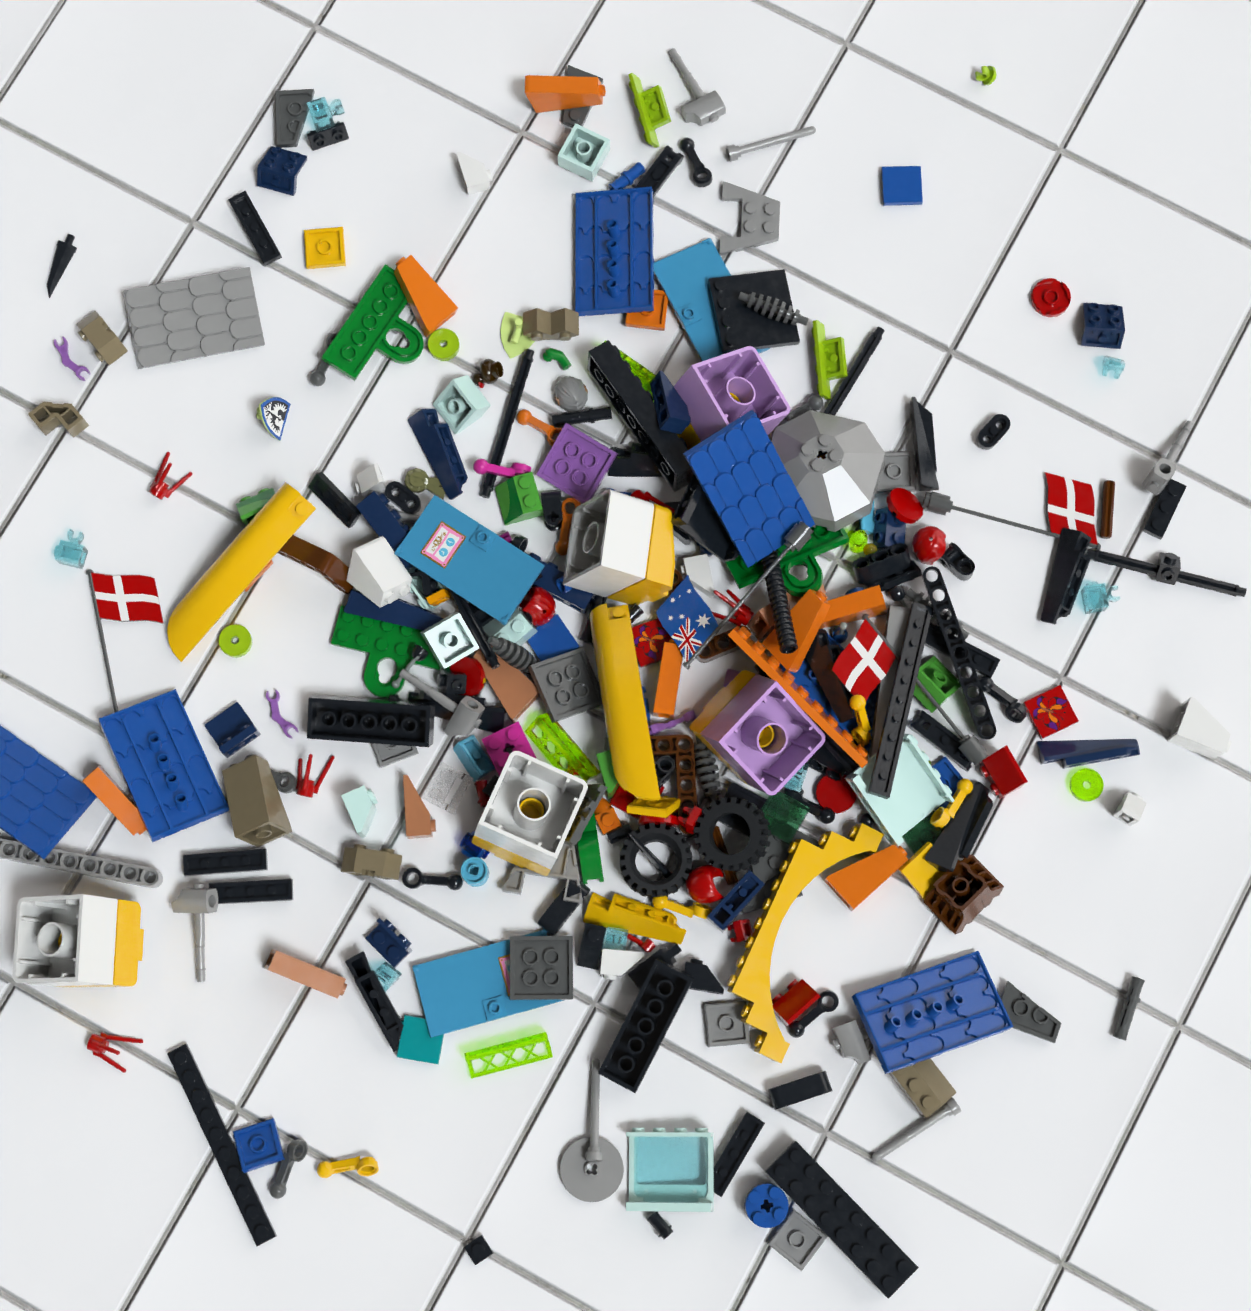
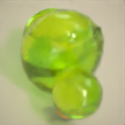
(858, 542)

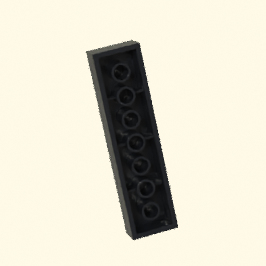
(639, 413)
(841, 1219)

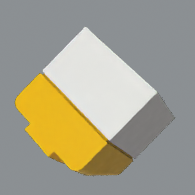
(621, 549)
(529, 813)
(77, 941)

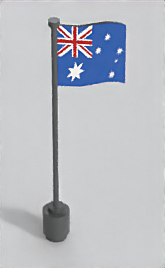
(691, 620)

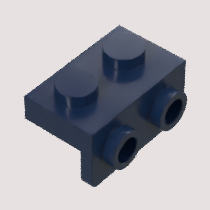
(888, 529)

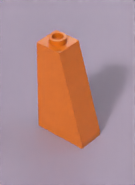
(563, 92)
(424, 295)
(854, 606)
(806, 619)
(668, 681)
(115, 800)
(862, 878)

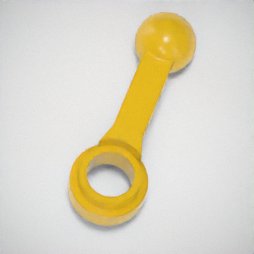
(860, 733)
(942, 815)
(697, 909)
(365, 1166)

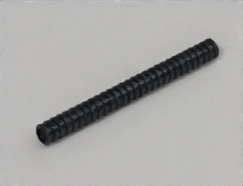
(779, 605)

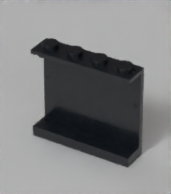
(700, 522)

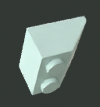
(461, 403)
(517, 629)
(361, 808)

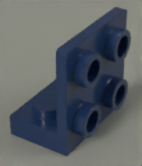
(280, 170)
(1103, 325)
(232, 730)
(388, 943)

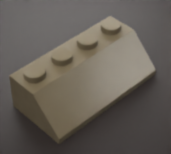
(923, 1086)

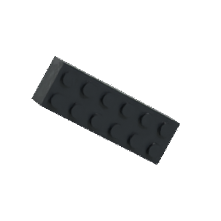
(370, 720)
(646, 1025)

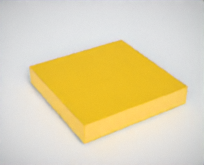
(324, 247)
(657, 808)
(920, 872)

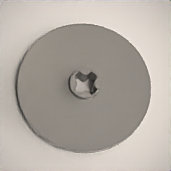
(591, 1187)

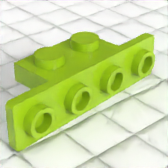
(651, 107)
(829, 358)

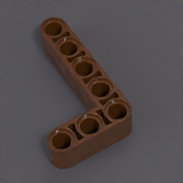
(318, 560)
(712, 646)
(681, 775)

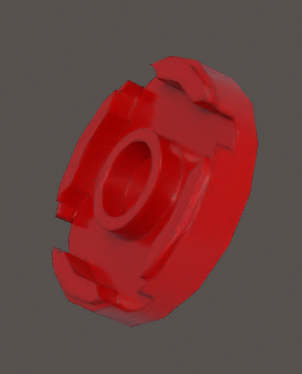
(1050, 297)
(904, 505)
(474, 672)
(835, 794)
(672, 820)

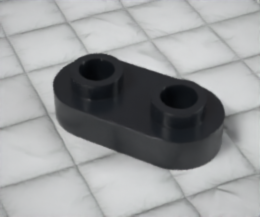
(992, 432)
(403, 498)

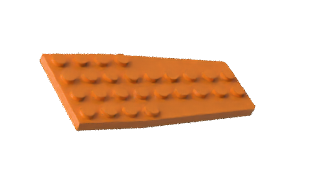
(799, 694)

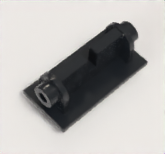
(328, 136)

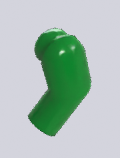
(558, 356)

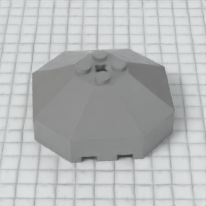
(843, 483)

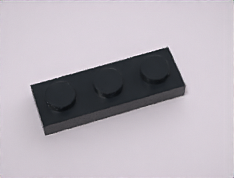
(334, 499)
(1164, 509)

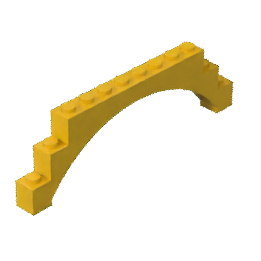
(753, 971)

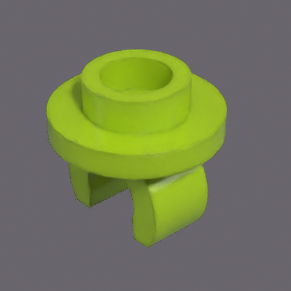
(987, 76)

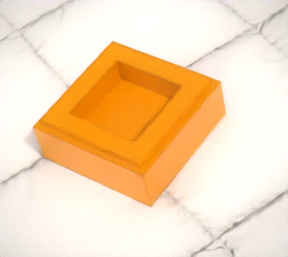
(438, 597)

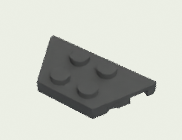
(776, 854)

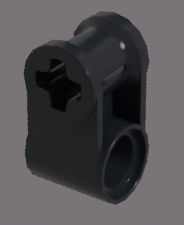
(552, 508)
(957, 560)
(664, 775)

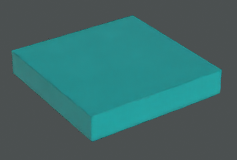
(416, 1041)

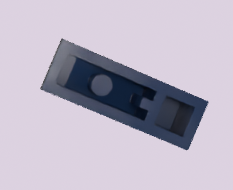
(669, 405)
(735, 901)

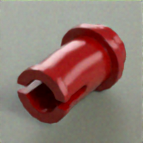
(483, 799)

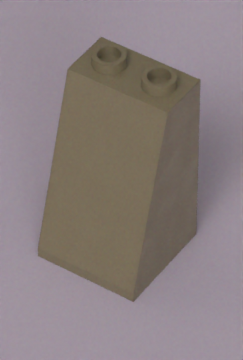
(255, 802)

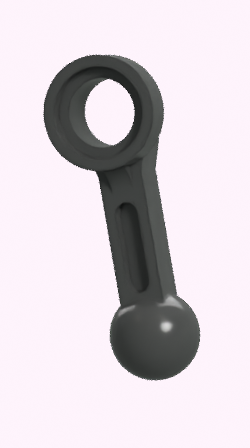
(317, 377)
(814, 403)
(278, 777)
(278, 1188)

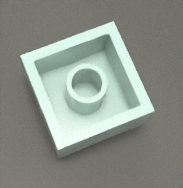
(583, 152)
(449, 640)

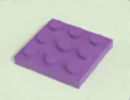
(576, 463)

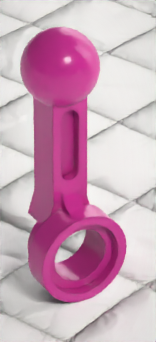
(481, 466)

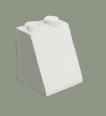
(378, 572)
(1199, 731)

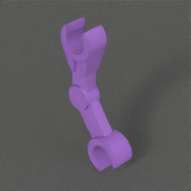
(63, 350)
(276, 716)
(658, 727)

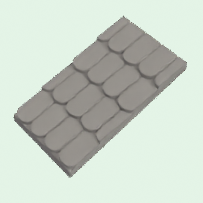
(193, 318)

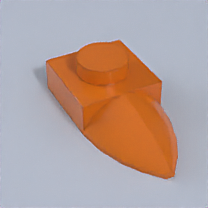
(606, 816)

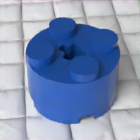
(776, 1212)

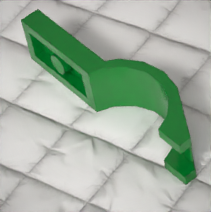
(590, 853)

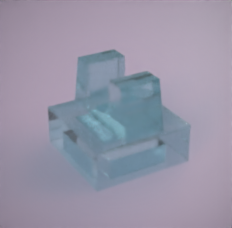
(1112, 363)
(616, 938)
(387, 975)

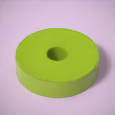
(443, 353)
(239, 649)

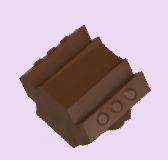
(963, 893)

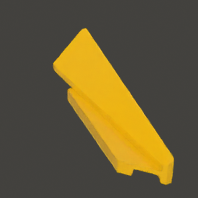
(634, 917)

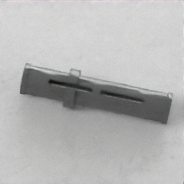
(1128, 1008)

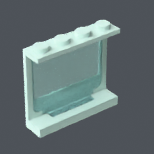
(671, 1170)

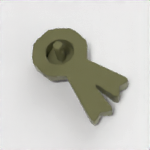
(418, 481)

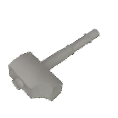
(705, 107)
(1164, 468)
(465, 715)
(198, 901)
(851, 1041)

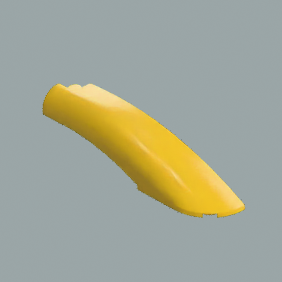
(236, 568)
(623, 701)

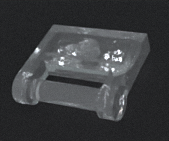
(442, 784)

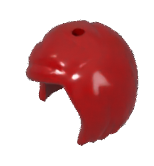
(926, 550)
(539, 605)
(701, 884)

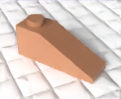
(417, 817)

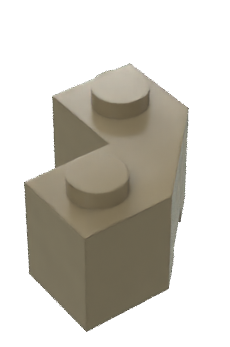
(551, 326)
(101, 337)
(50, 415)
(374, 863)

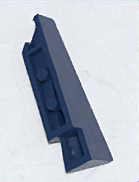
(440, 450)
(397, 612)
(1084, 752)

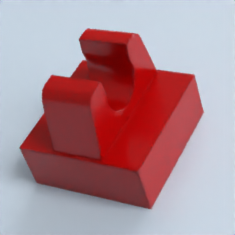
(691, 821)
(742, 930)

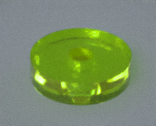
(1094, 780)

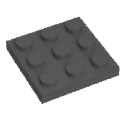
(566, 684)
(541, 967)

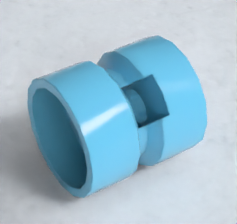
(475, 872)

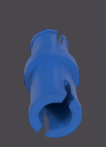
(627, 177)

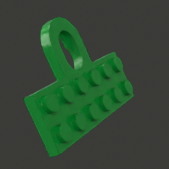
(368, 326)
(819, 543)
(381, 642)

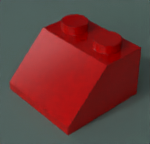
(1002, 772)
(794, 1001)

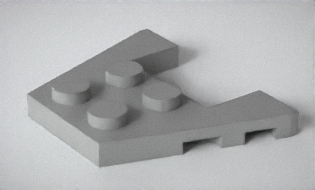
(758, 219)
(563, 868)

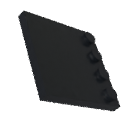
(743, 326)

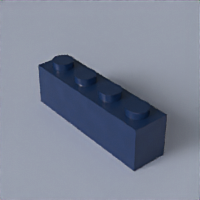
(384, 521)
(575, 598)

